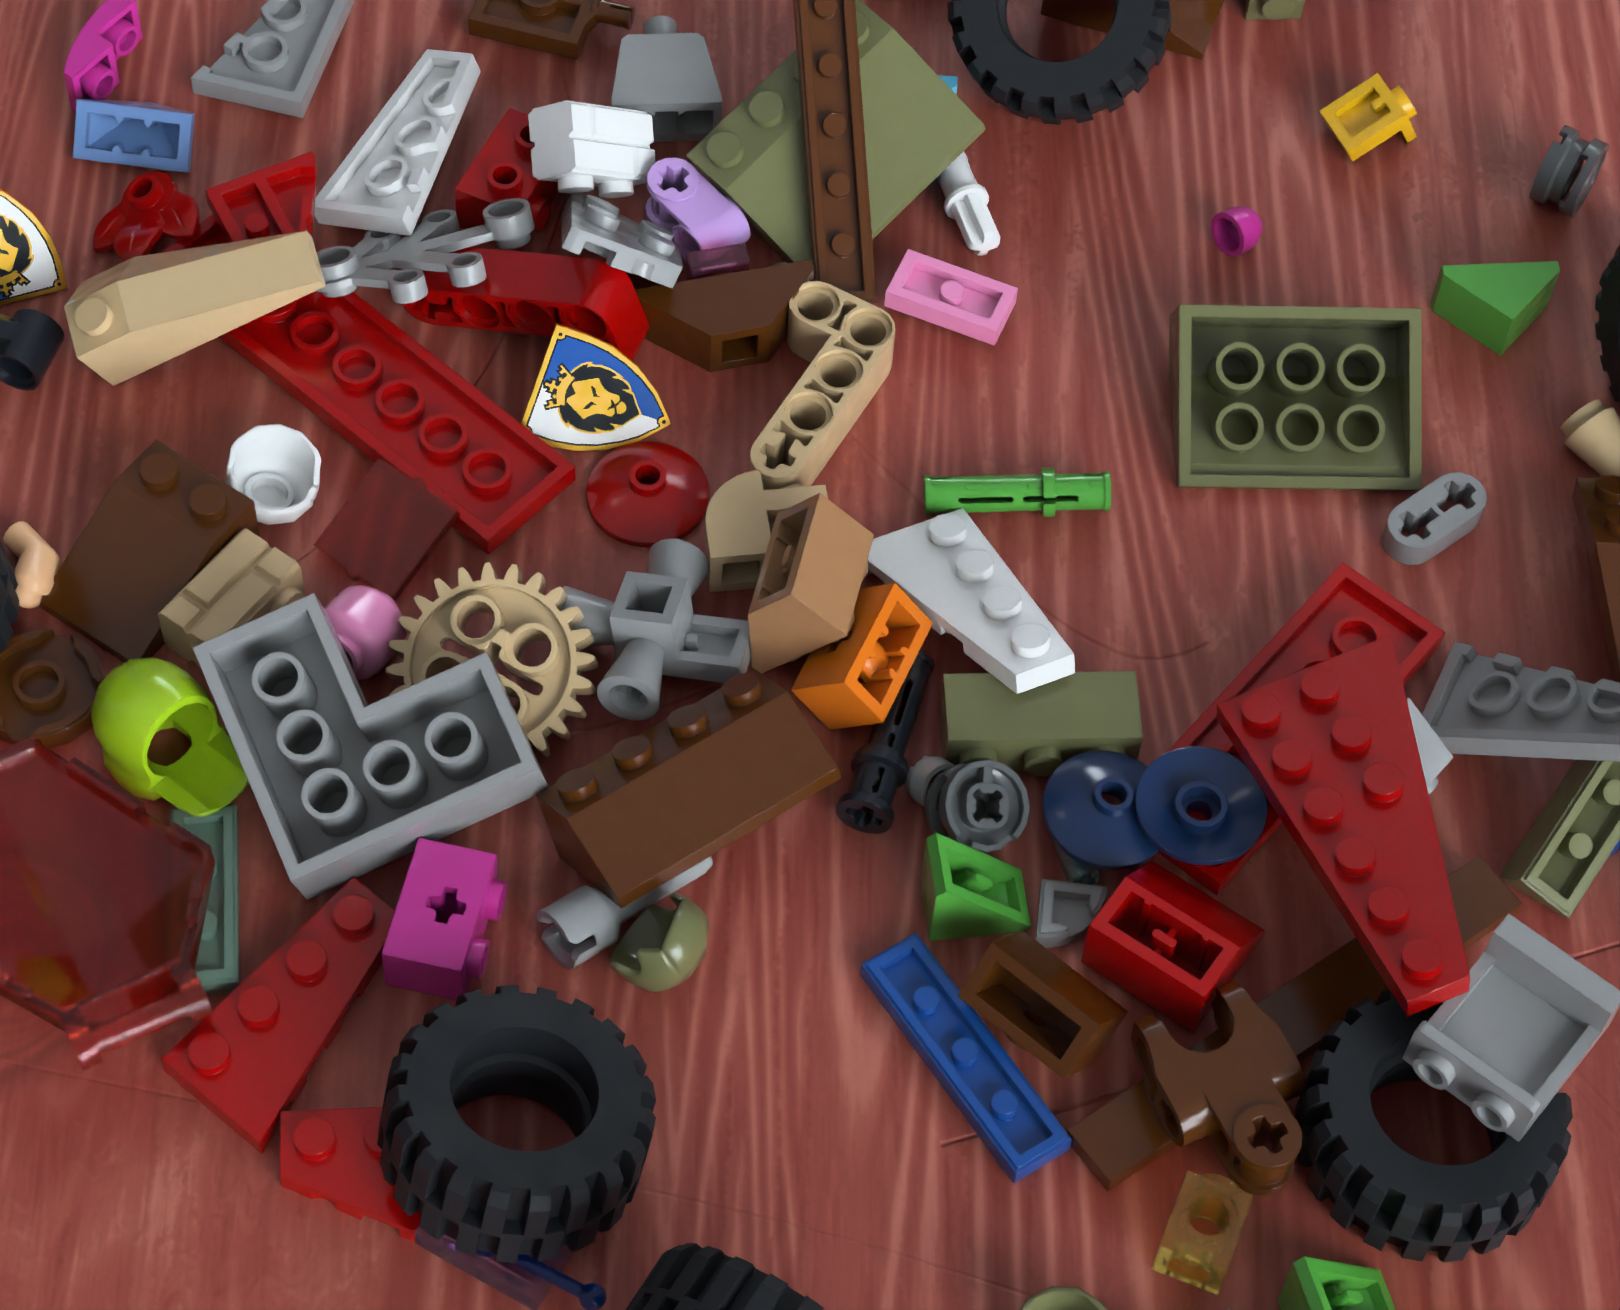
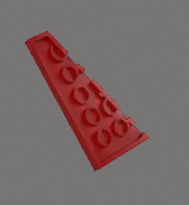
(1352, 792)

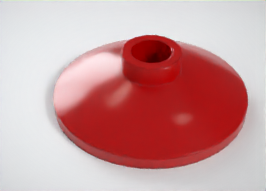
(642, 512)

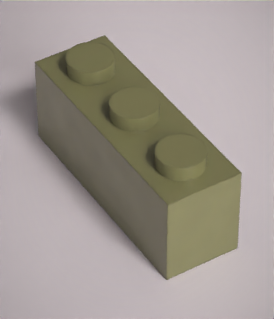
(1040, 725)

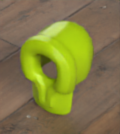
(158, 696)

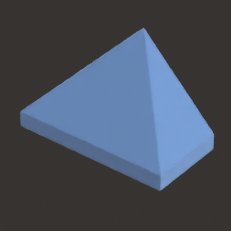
(134, 134)

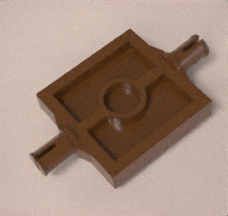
(546, 24)

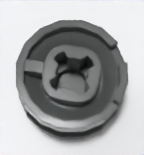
(1562, 168)
(978, 805)

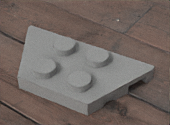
(628, 246)

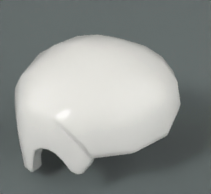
(276, 471)

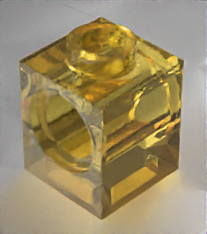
(1193, 1255)

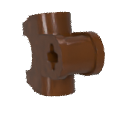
(1228, 1093)

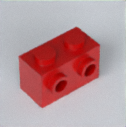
(504, 172)

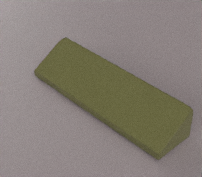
(1569, 838)

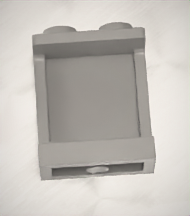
(1515, 1030)

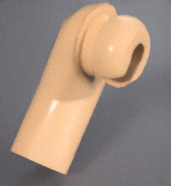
(35, 566)

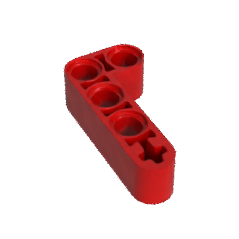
(534, 293)

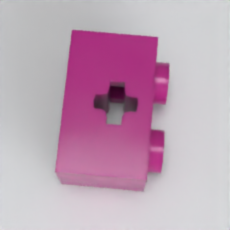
(440, 885)

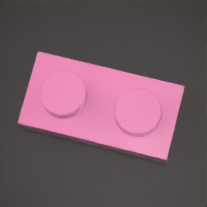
(951, 297)

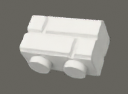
(591, 147)

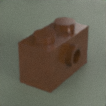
(1042, 1004)

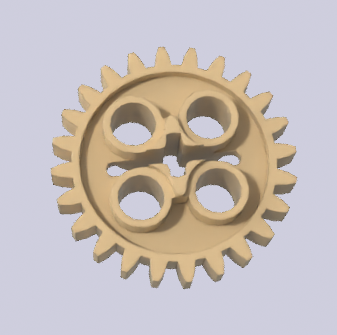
(520, 618)

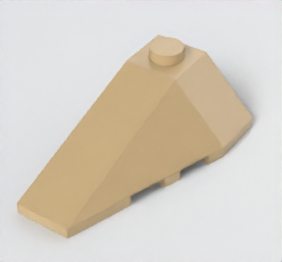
(184, 298)

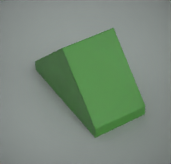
(1494, 299)
(970, 892)
(1333, 1286)

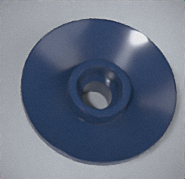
(1206, 783)
(1085, 823)

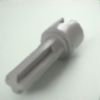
(591, 921)

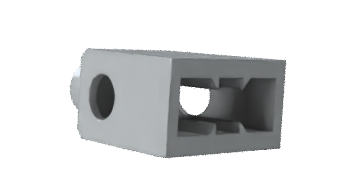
(669, 79)

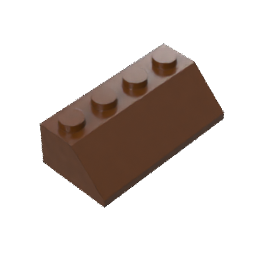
(686, 787)

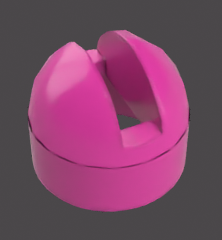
(1236, 230)

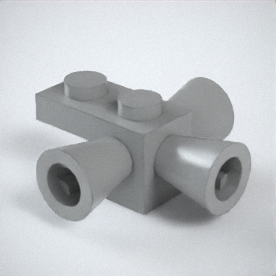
(659, 632)

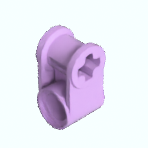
(692, 208)

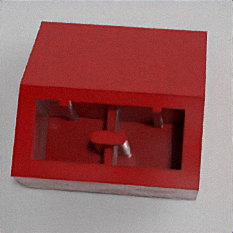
(1168, 943)

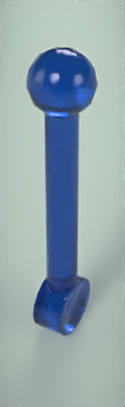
(591, 1296)

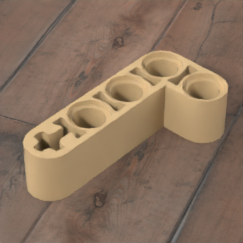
(849, 360)

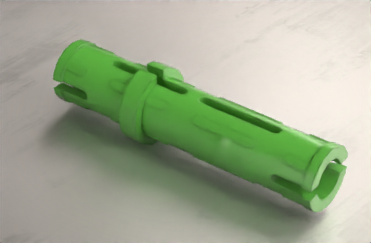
(1018, 492)

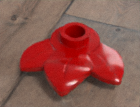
(146, 212)

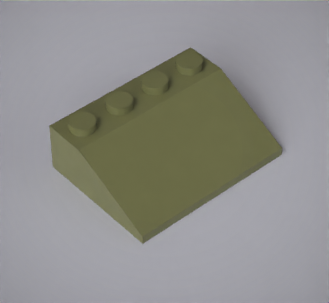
(910, 131)
(1296, 397)

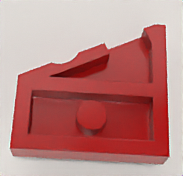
(338, 1159)

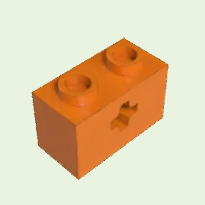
(862, 673)

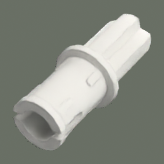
(967, 204)

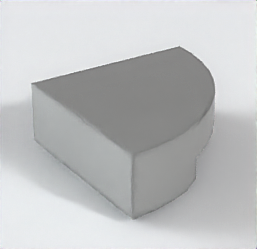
(1066, 911)

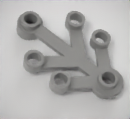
(427, 250)

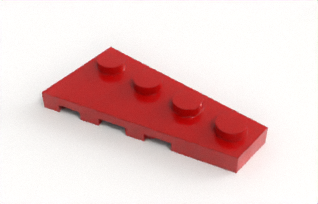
(273, 1026)

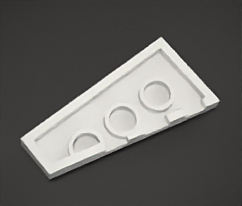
(975, 597)

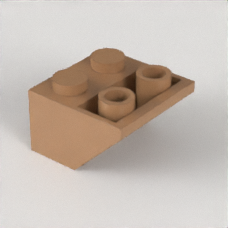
(807, 582)

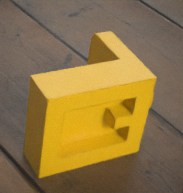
(1369, 116)

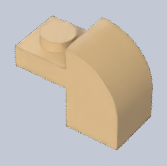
(741, 525)

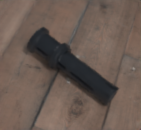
(885, 755)

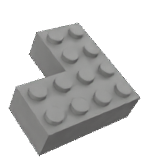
(354, 779)

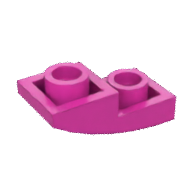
(105, 37)

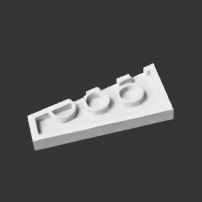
(401, 152)

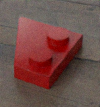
(267, 200)

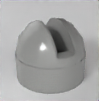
(920, 775)

